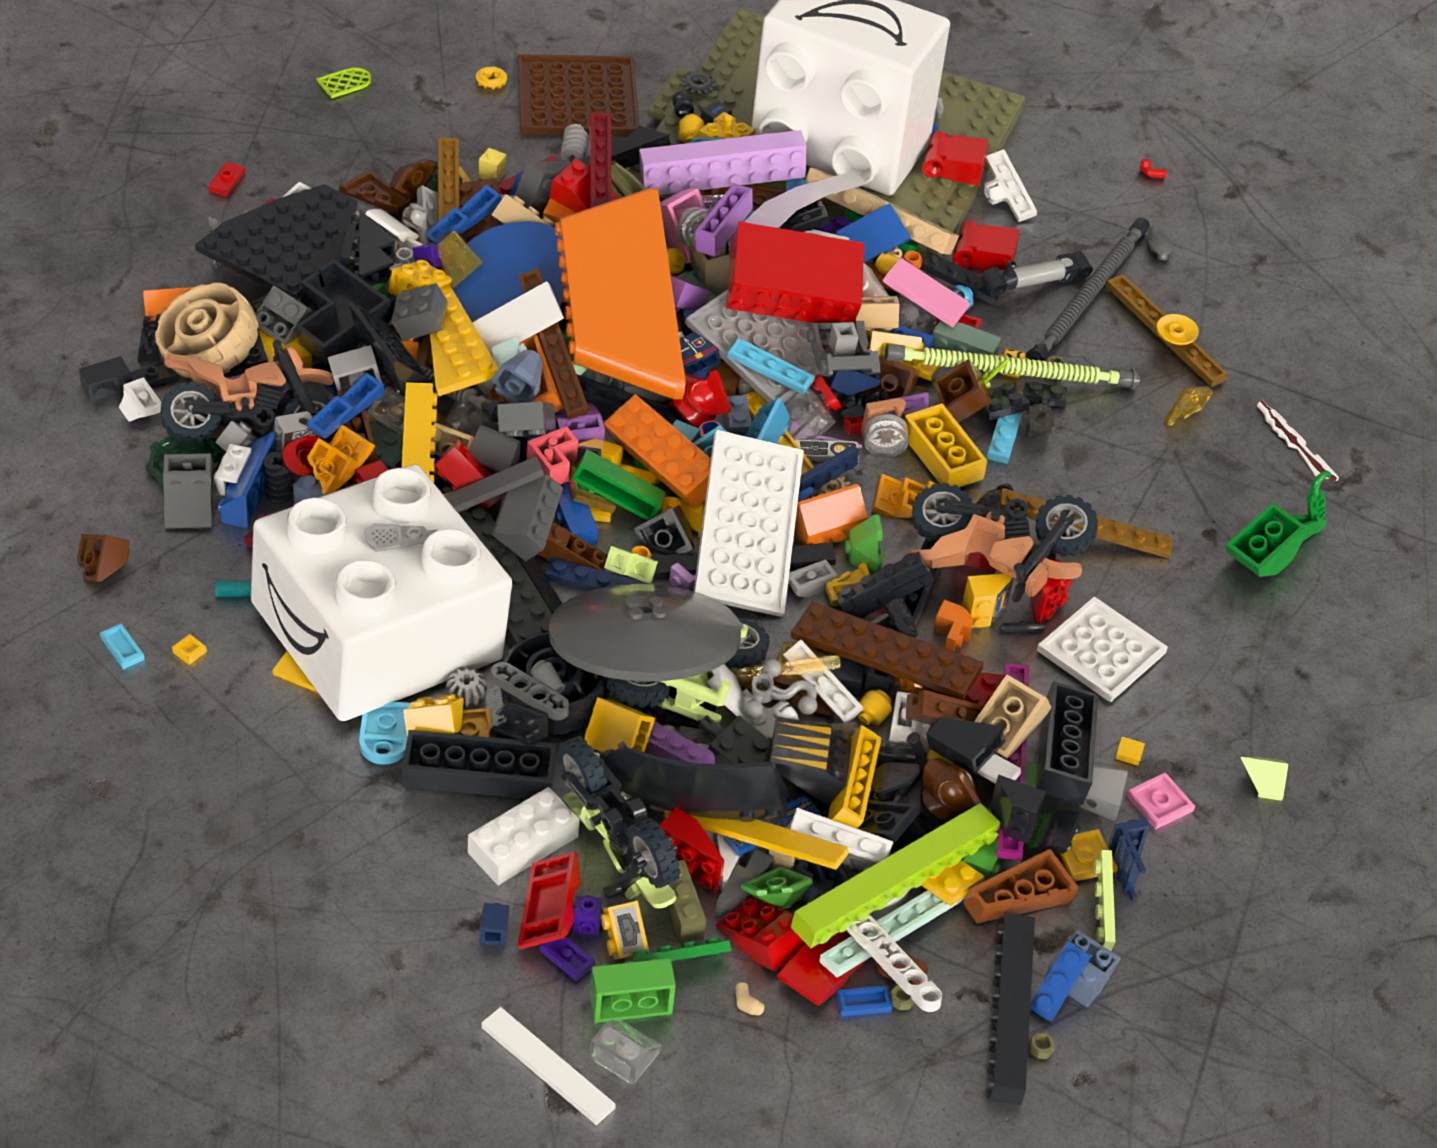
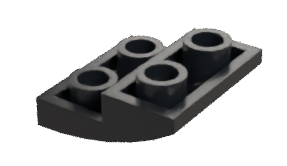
(855, 404)
(1054, 832)

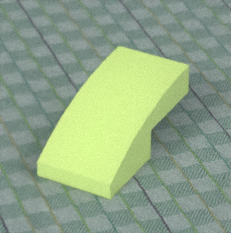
(631, 564)

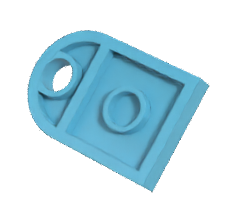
(384, 730)

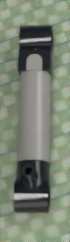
(1062, 269)

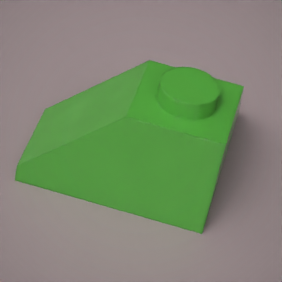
(865, 544)
(778, 887)

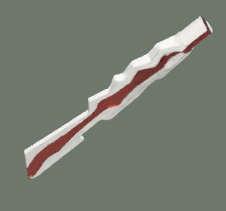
(1294, 440)

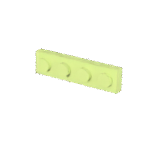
(1105, 909)

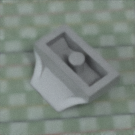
(811, 579)

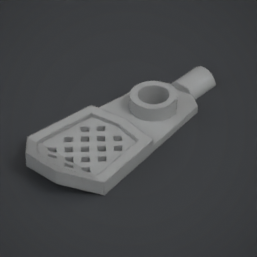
(399, 533)

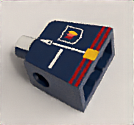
(698, 353)

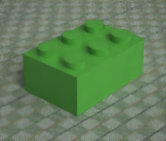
(632, 990)

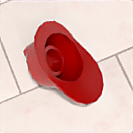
(296, 455)

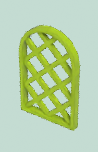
(352, 88)

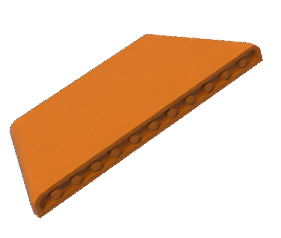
(621, 293)

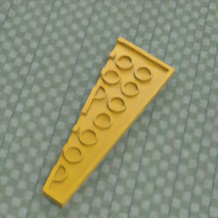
(458, 350)

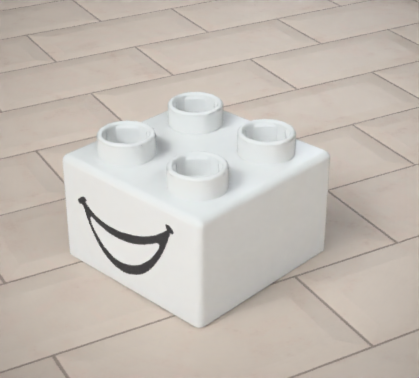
(854, 82)
(383, 620)

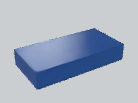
(863, 1000)

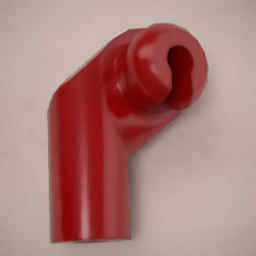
(1152, 172)

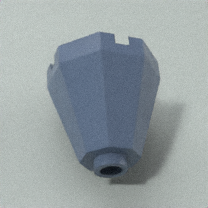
(519, 377)

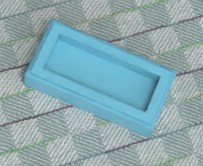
(122, 646)

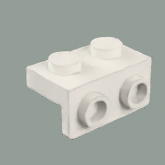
(231, 467)

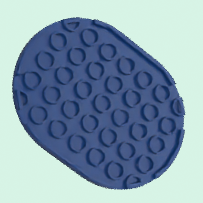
(505, 255)

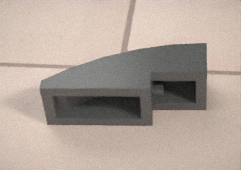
(732, 894)

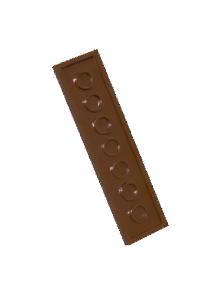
(887, 650)

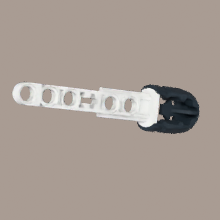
(826, 879)

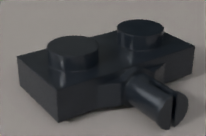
(1045, 394)

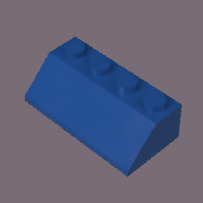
(245, 496)

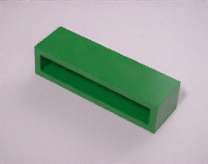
(618, 485)

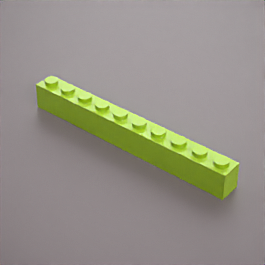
(895, 876)

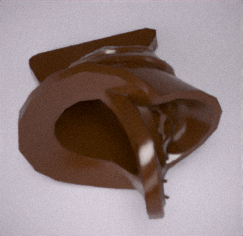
(948, 789)

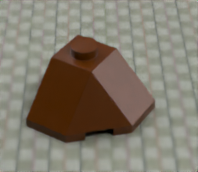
(412, 176)
(101, 555)

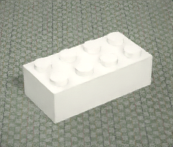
(523, 836)

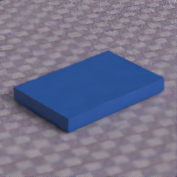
(878, 231)

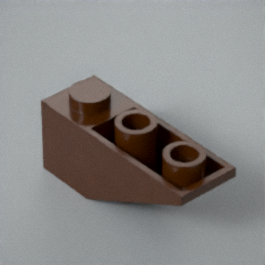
(569, 547)

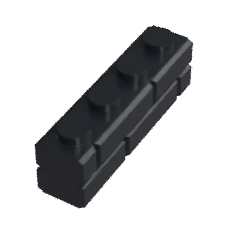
(886, 585)

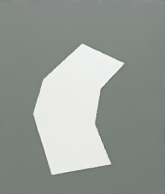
(780, 208)

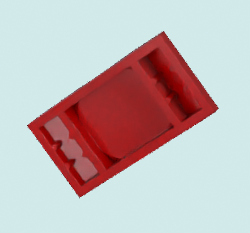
(549, 900)

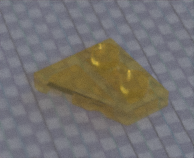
(457, 258)

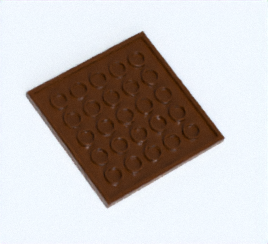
(568, 87)

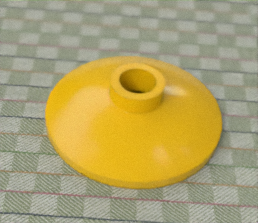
(1177, 329)

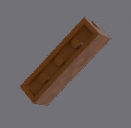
(930, 707)

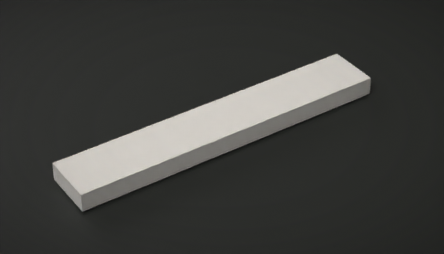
(548, 1066)

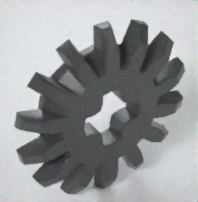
(707, 83)

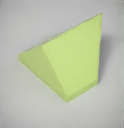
(1267, 775)

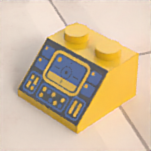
(987, 597)

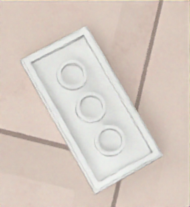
(520, 317)

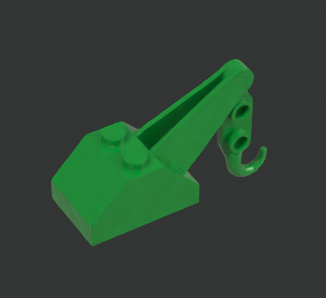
(1276, 536)

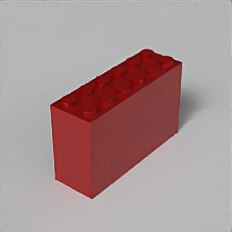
(794, 275)

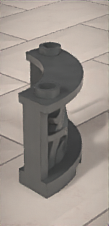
(863, 360)

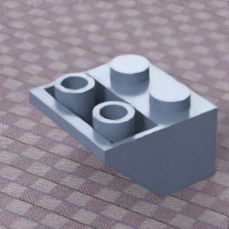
(1096, 971)

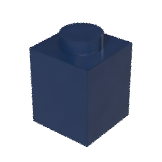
(494, 924)

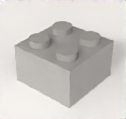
(352, 365)

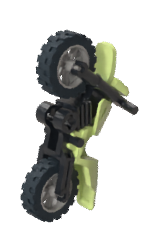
(631, 839)

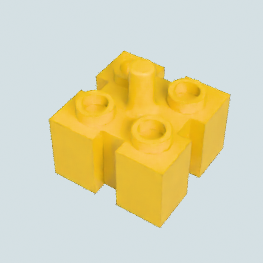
(726, 127)

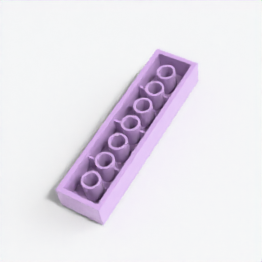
(724, 162)

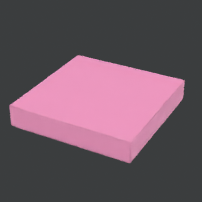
(1160, 800)

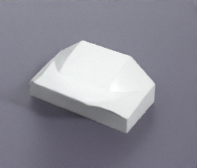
(139, 400)

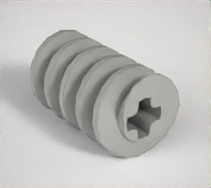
(574, 143)

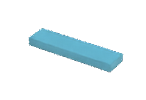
(770, 366)

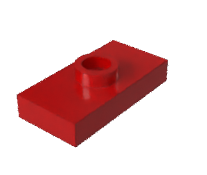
(226, 179)

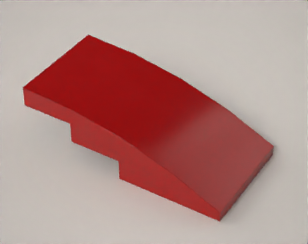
(809, 976)

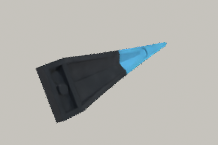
(808, 217)

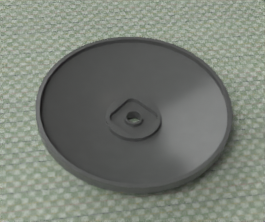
(644, 632)

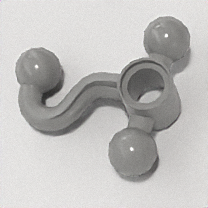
(772, 669)

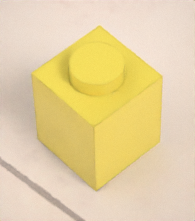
(492, 165)

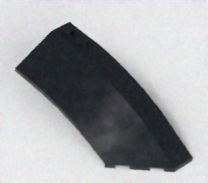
(701, 789)

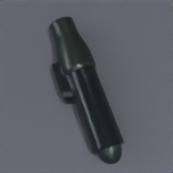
(1022, 626)

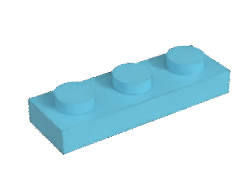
(1004, 438)

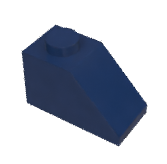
(852, 381)

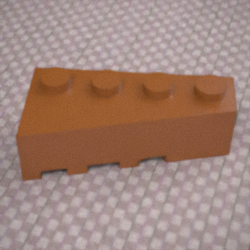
(1022, 889)

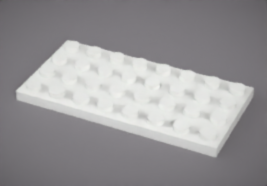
(749, 523)

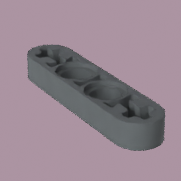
(533, 687)

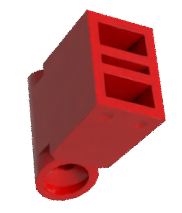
(956, 158)
(985, 246)

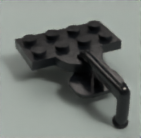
(891, 782)

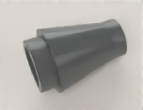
(546, 674)

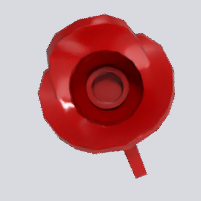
(702, 399)

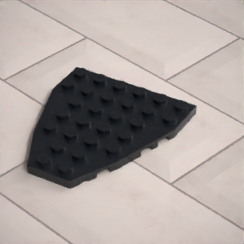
(283, 238)

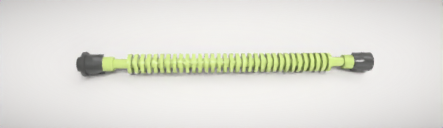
(1015, 366)

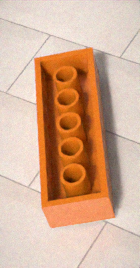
(661, 449)

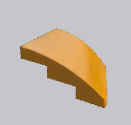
(338, 461)
(896, 497)

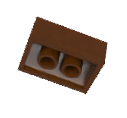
(896, 379)

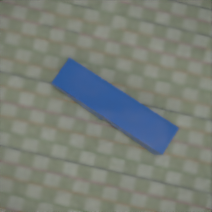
(471, 213)
(346, 407)

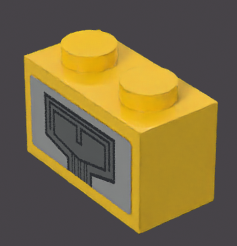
(624, 930)

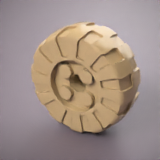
(210, 325)

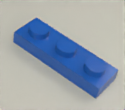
(1060, 981)

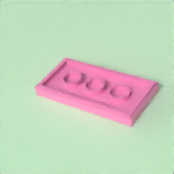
(926, 292)

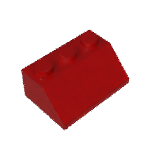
(462, 470)

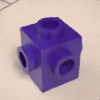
(587, 915)

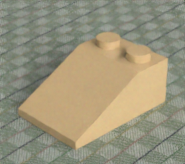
(1016, 710)

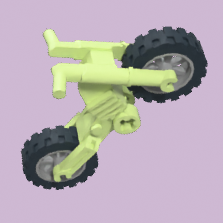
(695, 690)

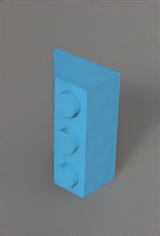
(769, 422)

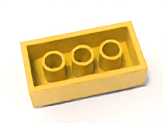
(945, 447)

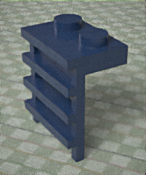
(1126, 847)

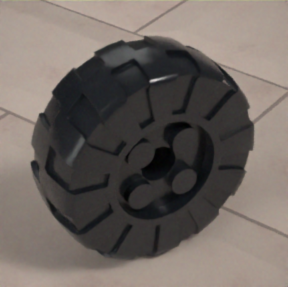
(580, 685)

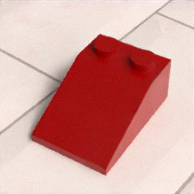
(572, 187)

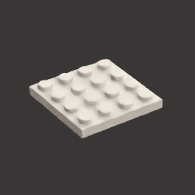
(1102, 649)

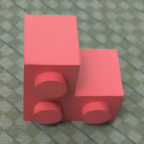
(555, 453)

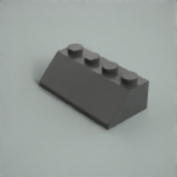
(528, 516)

